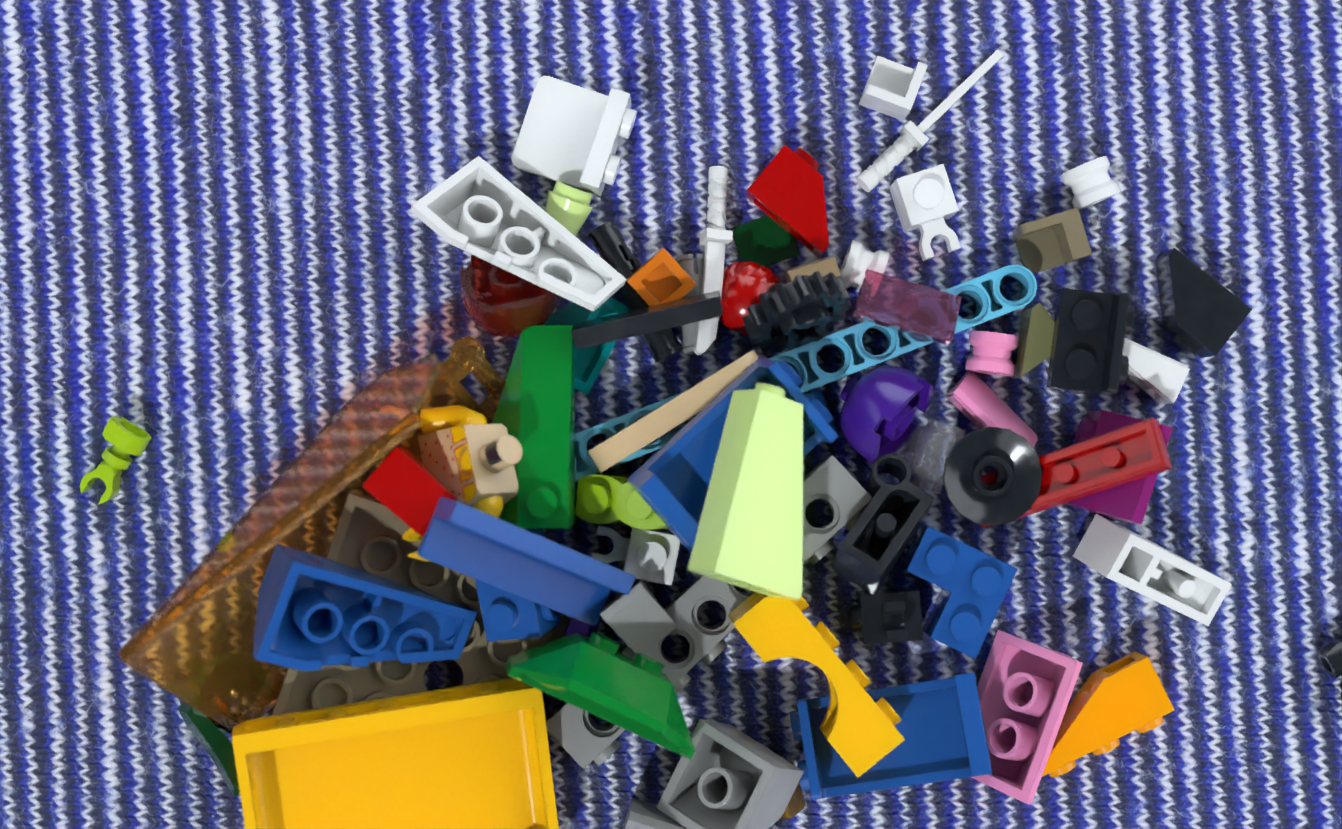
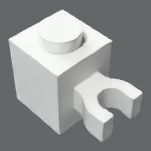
(924, 204)
(647, 553)

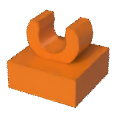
(661, 279)

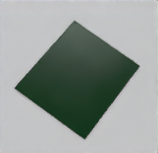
(764, 242)

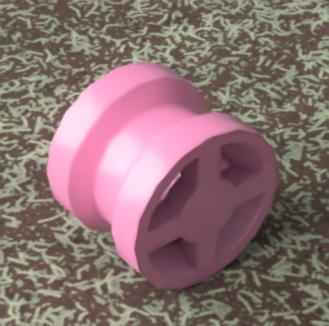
(991, 353)

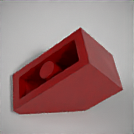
(794, 197)

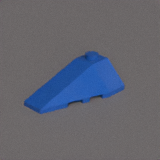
(334, 614)

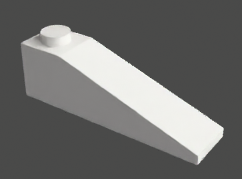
(506, 228)

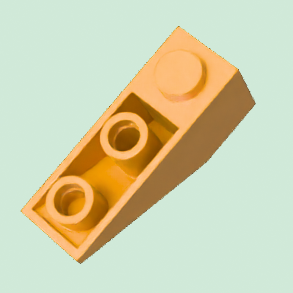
(1108, 706)

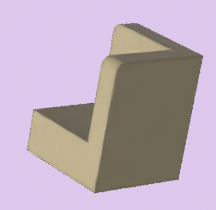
(1052, 241)

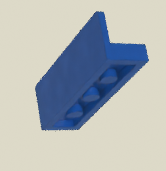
(520, 561)

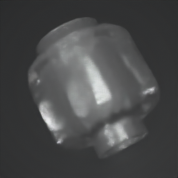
(928, 451)

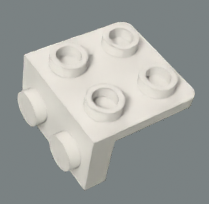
(573, 134)

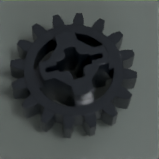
(797, 312)

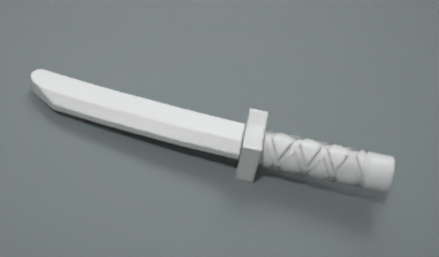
(913, 136)
(715, 240)

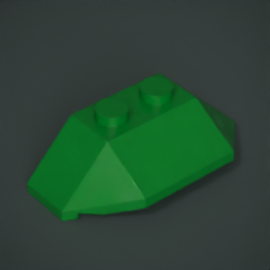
(607, 685)

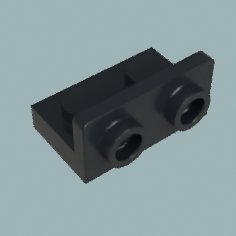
(1090, 341)

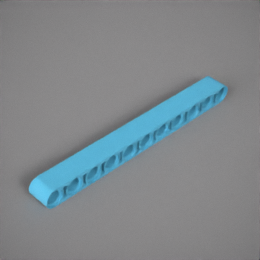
(849, 344)

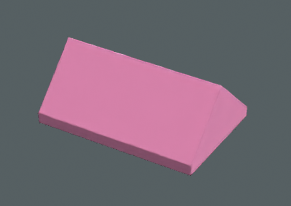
(1022, 709)

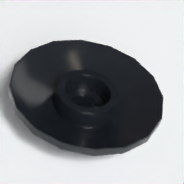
(1015, 482)

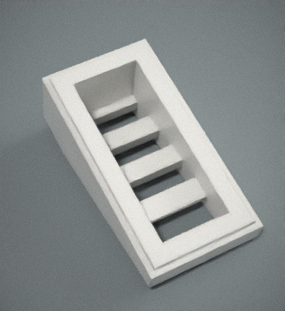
(1155, 372)

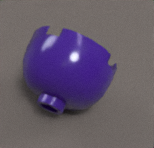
(881, 408)

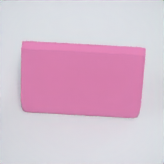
(985, 408)

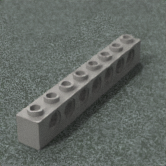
(827, 481)

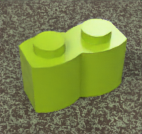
(614, 501)

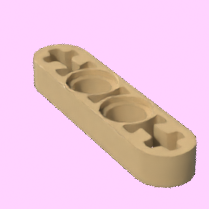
(668, 415)

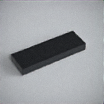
(647, 319)

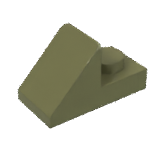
(1034, 341)

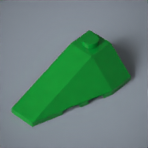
(540, 414)

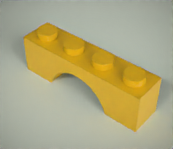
(853, 723)

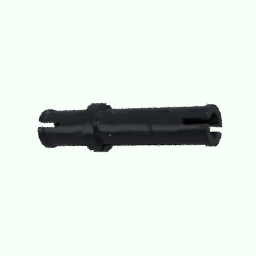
(613, 250)

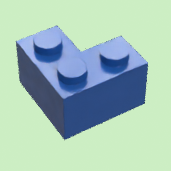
(970, 585)

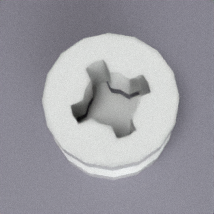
(1091, 183)
(858, 260)

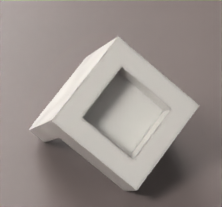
(892, 87)

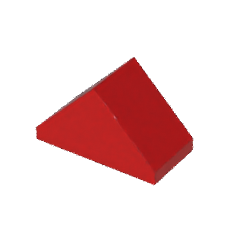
(407, 488)

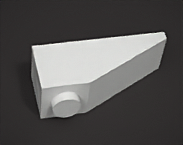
(1151, 570)

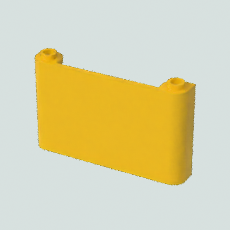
(402, 763)

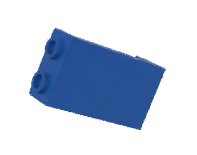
(680, 472)
(940, 744)

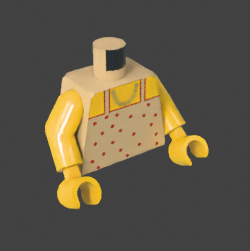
(468, 458)

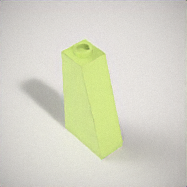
(755, 497)

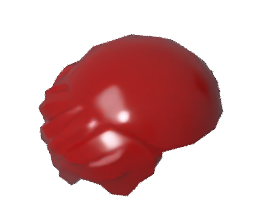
(741, 288)

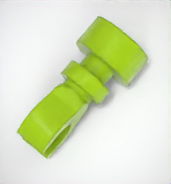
(126, 441)

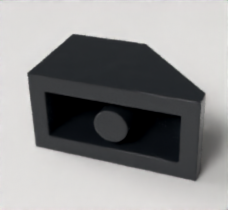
(1196, 306)

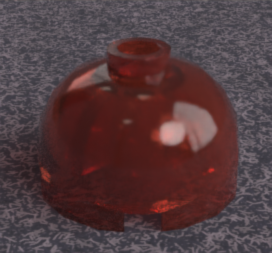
(503, 301)

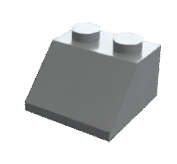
(728, 782)

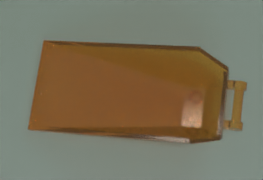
(205, 630)

